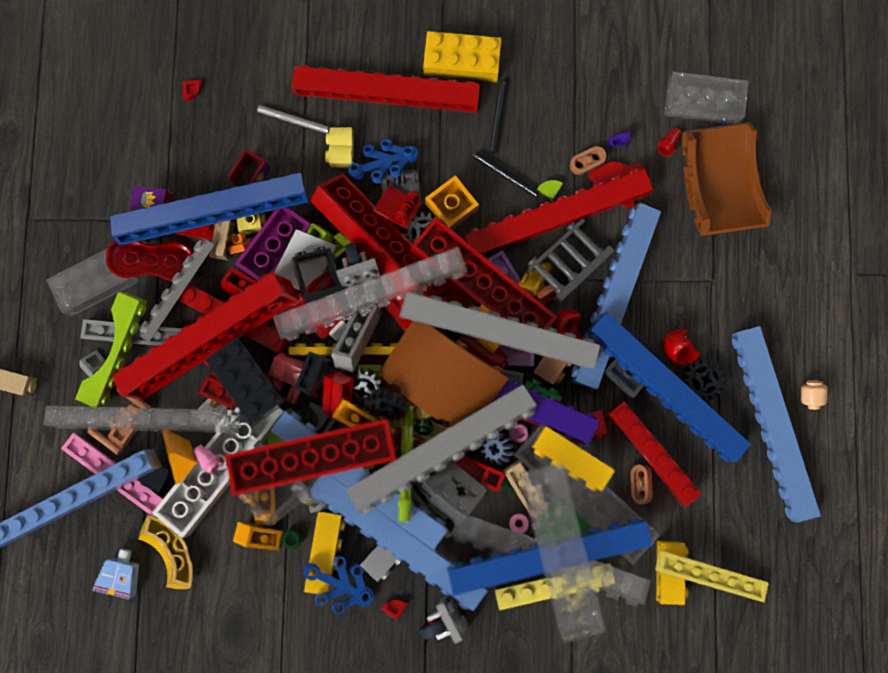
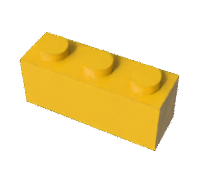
(668, 587)

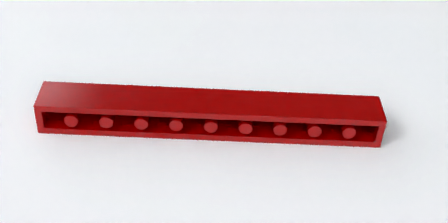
(385, 88)
(560, 213)

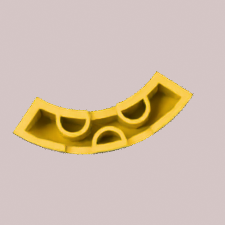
(172, 550)

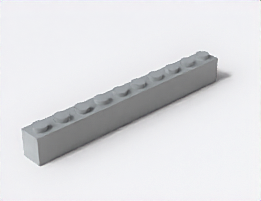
(499, 330)
(441, 450)

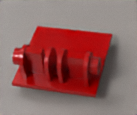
(398, 206)

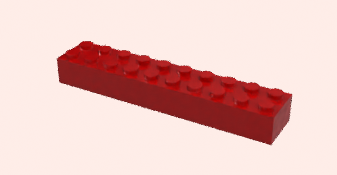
(373, 234)
(206, 336)

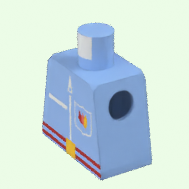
(118, 576)

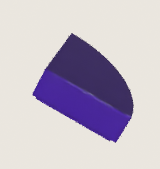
(619, 140)

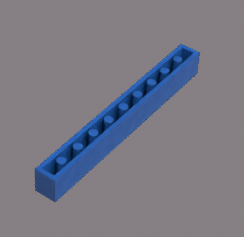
(208, 209)
(668, 388)
(527, 562)

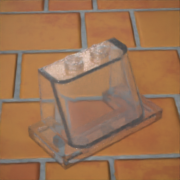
(277, 501)

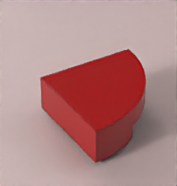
(191, 89)
(394, 607)

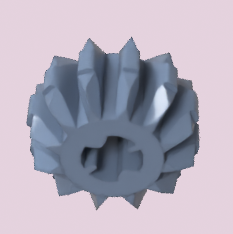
(492, 452)

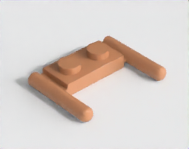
(118, 438)

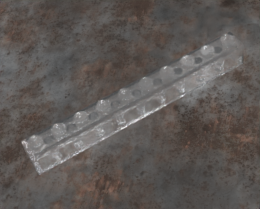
(370, 294)
(142, 419)
(604, 577)

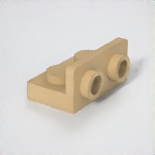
(222, 240)

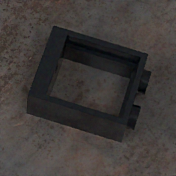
(319, 252)
(312, 372)

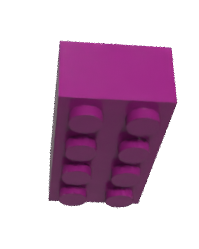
(271, 243)

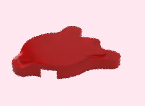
(610, 170)

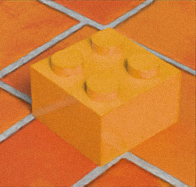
(452, 203)

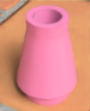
(208, 460)

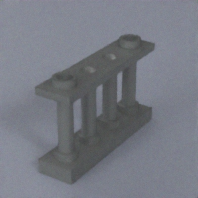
(574, 278)

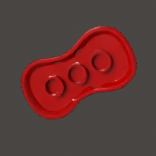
(146, 259)

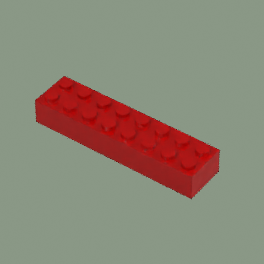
(483, 282)
(310, 457)

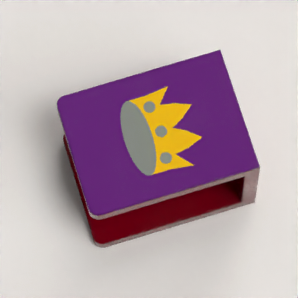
(242, 164)
(148, 197)

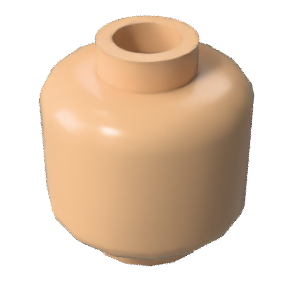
(814, 394)

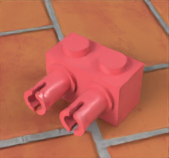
(286, 369)

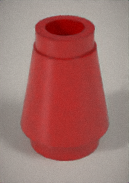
(669, 143)

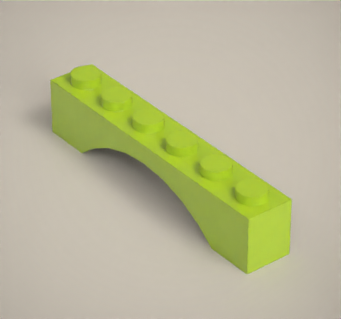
(126, 315)

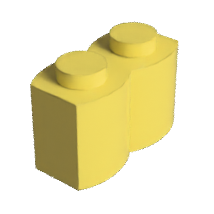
(340, 147)

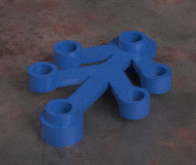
(404, 155)
(341, 586)

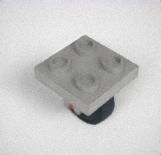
(356, 268)
(445, 621)

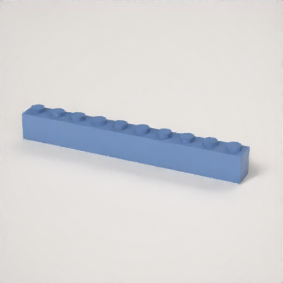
(620, 283)
(775, 425)
(78, 496)
(422, 524)
(395, 538)

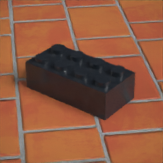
(245, 381)

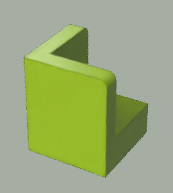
(339, 252)

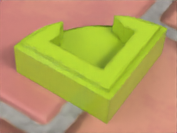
(550, 188)

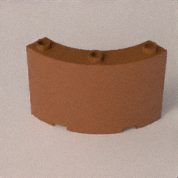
(724, 179)
(441, 374)

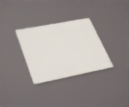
(309, 270)

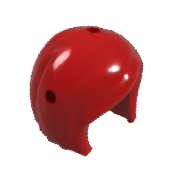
(568, 322)
(679, 348)

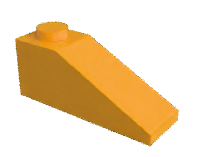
(353, 415)

